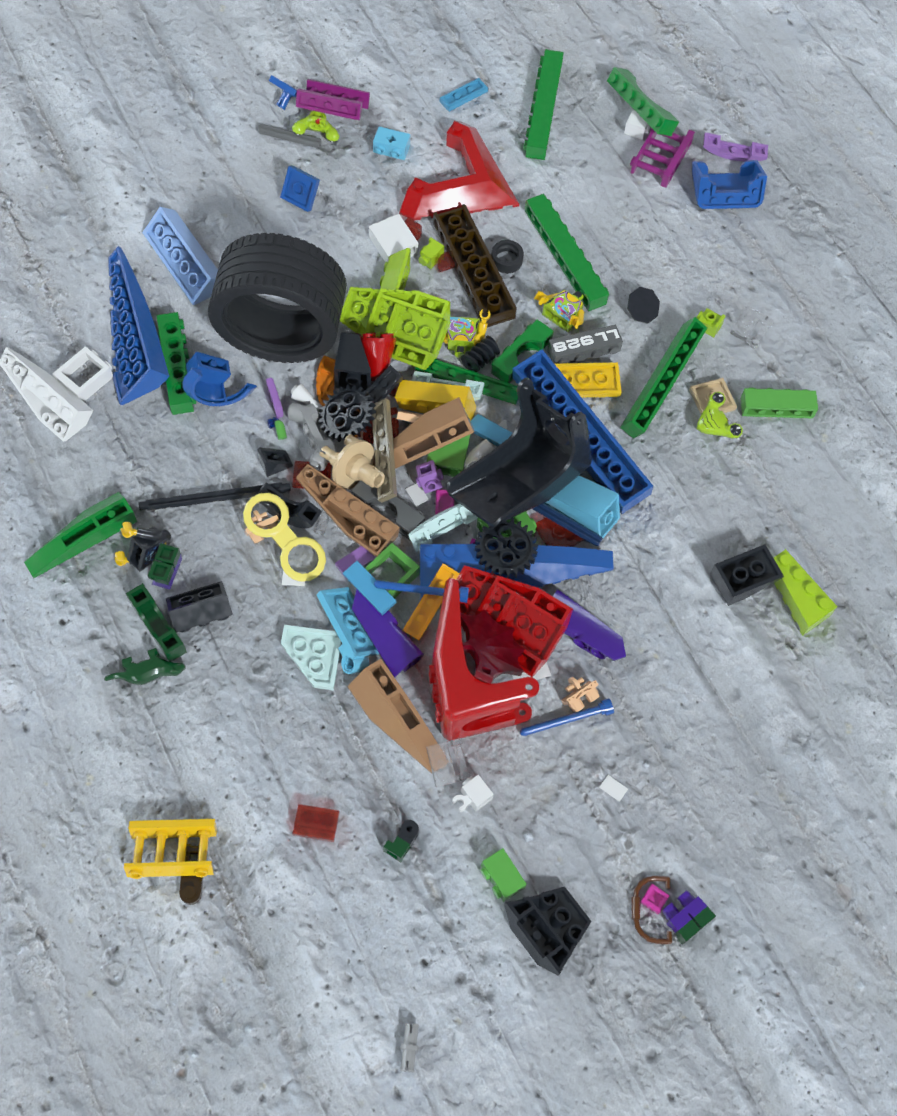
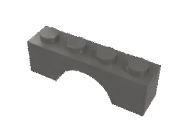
(406, 516)

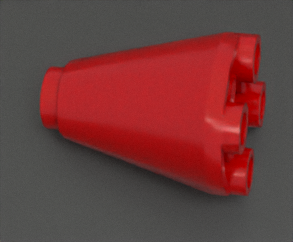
(378, 351)

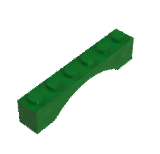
(655, 116)

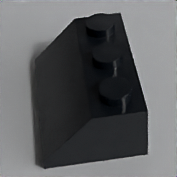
(198, 607)

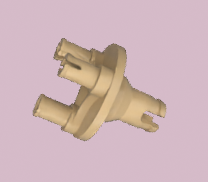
(353, 464)

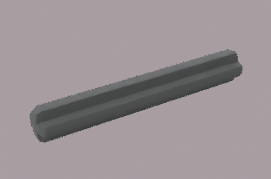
(289, 136)

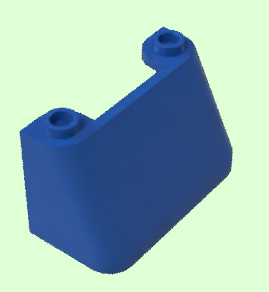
(729, 189)

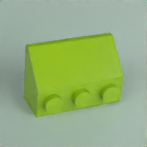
(396, 271)

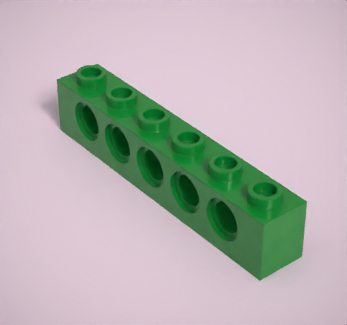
(171, 336)

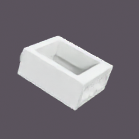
(93, 383)

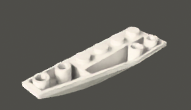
(47, 397)

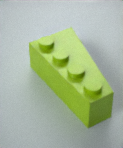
(802, 594)

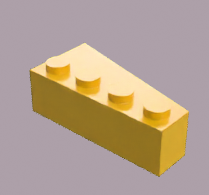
(427, 396)

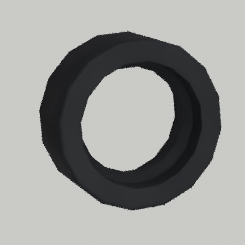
(510, 246)

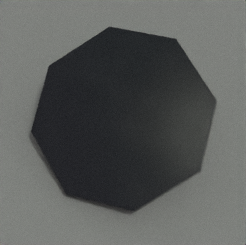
(643, 305)

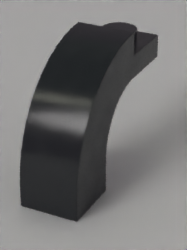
(301, 514)

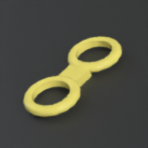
(284, 537)

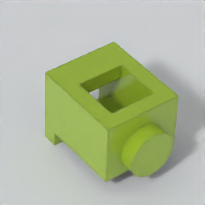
(431, 253)
(712, 321)

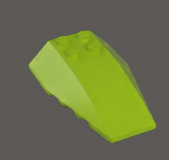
(413, 317)

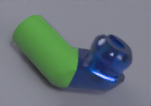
(279, 426)

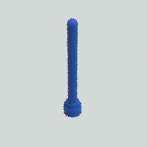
(463, 591)
(604, 707)

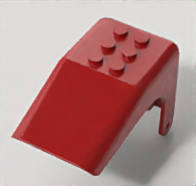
(462, 701)

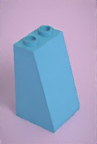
(588, 505)

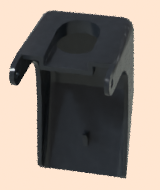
(527, 465)

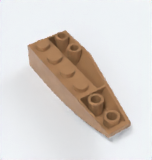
(432, 432)
(349, 513)
(392, 710)

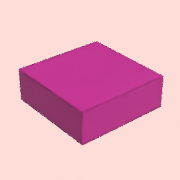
(654, 899)

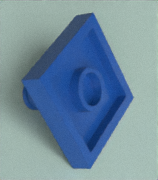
(288, 92)
(300, 188)

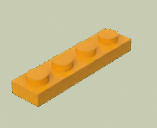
(428, 604)

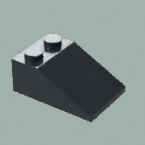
(745, 574)

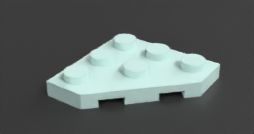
(313, 653)

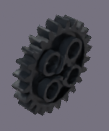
(341, 411)
(494, 558)

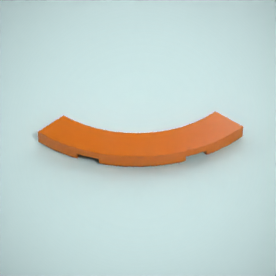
(325, 380)

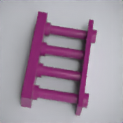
(333, 99)
(672, 163)

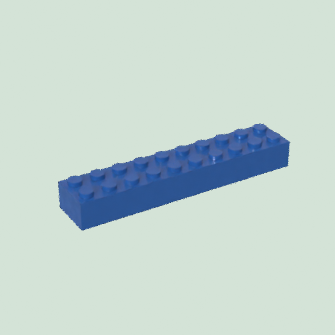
(610, 462)

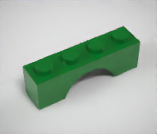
(534, 338)

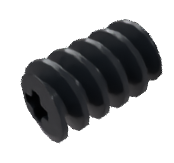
(480, 354)

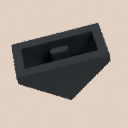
(273, 460)

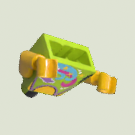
(562, 308)
(465, 333)

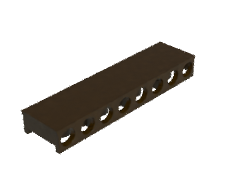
(475, 266)

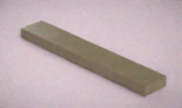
(384, 450)

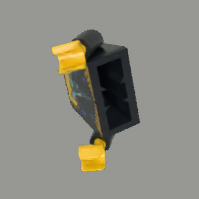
(142, 546)

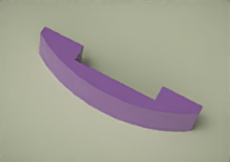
(734, 151)

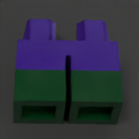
(165, 566)
(690, 919)

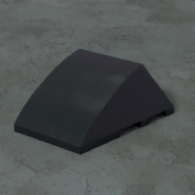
(548, 926)

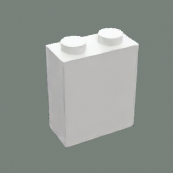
(392, 236)

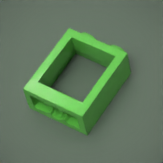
(402, 560)

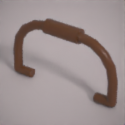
(635, 902)

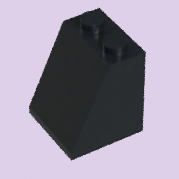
(351, 363)

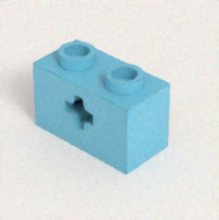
(391, 143)

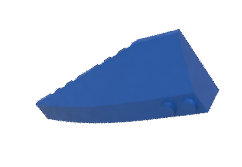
(136, 342)
(550, 566)

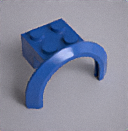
(206, 381)

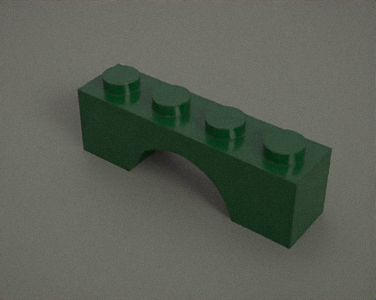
(156, 623)

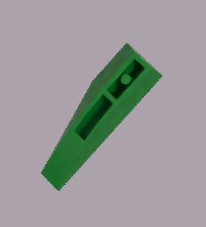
(82, 533)

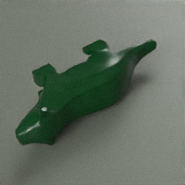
(146, 670)

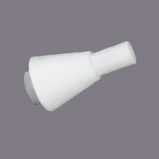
(302, 395)

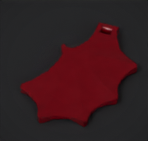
(491, 646)

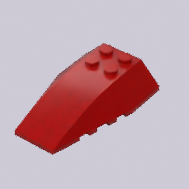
(533, 613)

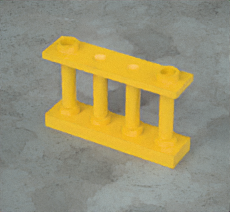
(171, 829)

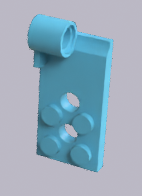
(355, 642)

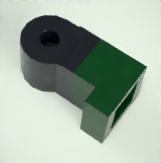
(403, 842)

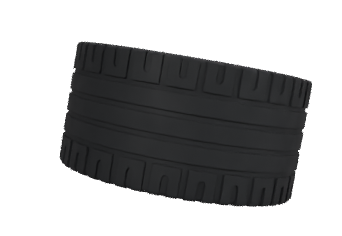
(283, 269)

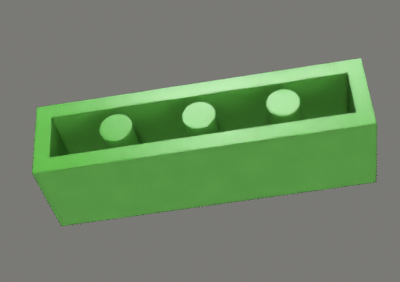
(779, 403)

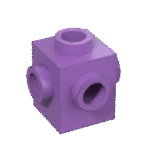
(429, 477)

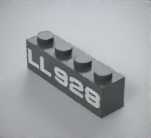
(585, 345)

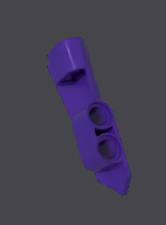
(591, 633)
(387, 637)

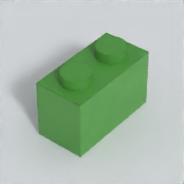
(503, 875)

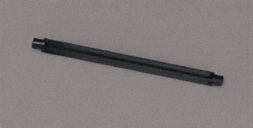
(208, 497)

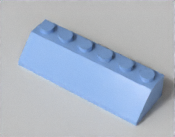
(181, 254)

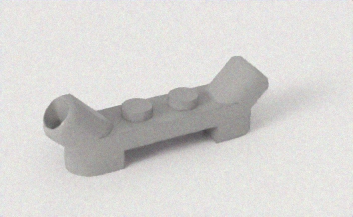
(308, 417)

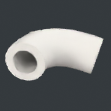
(478, 452)

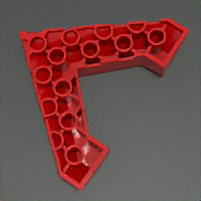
(479, 191)

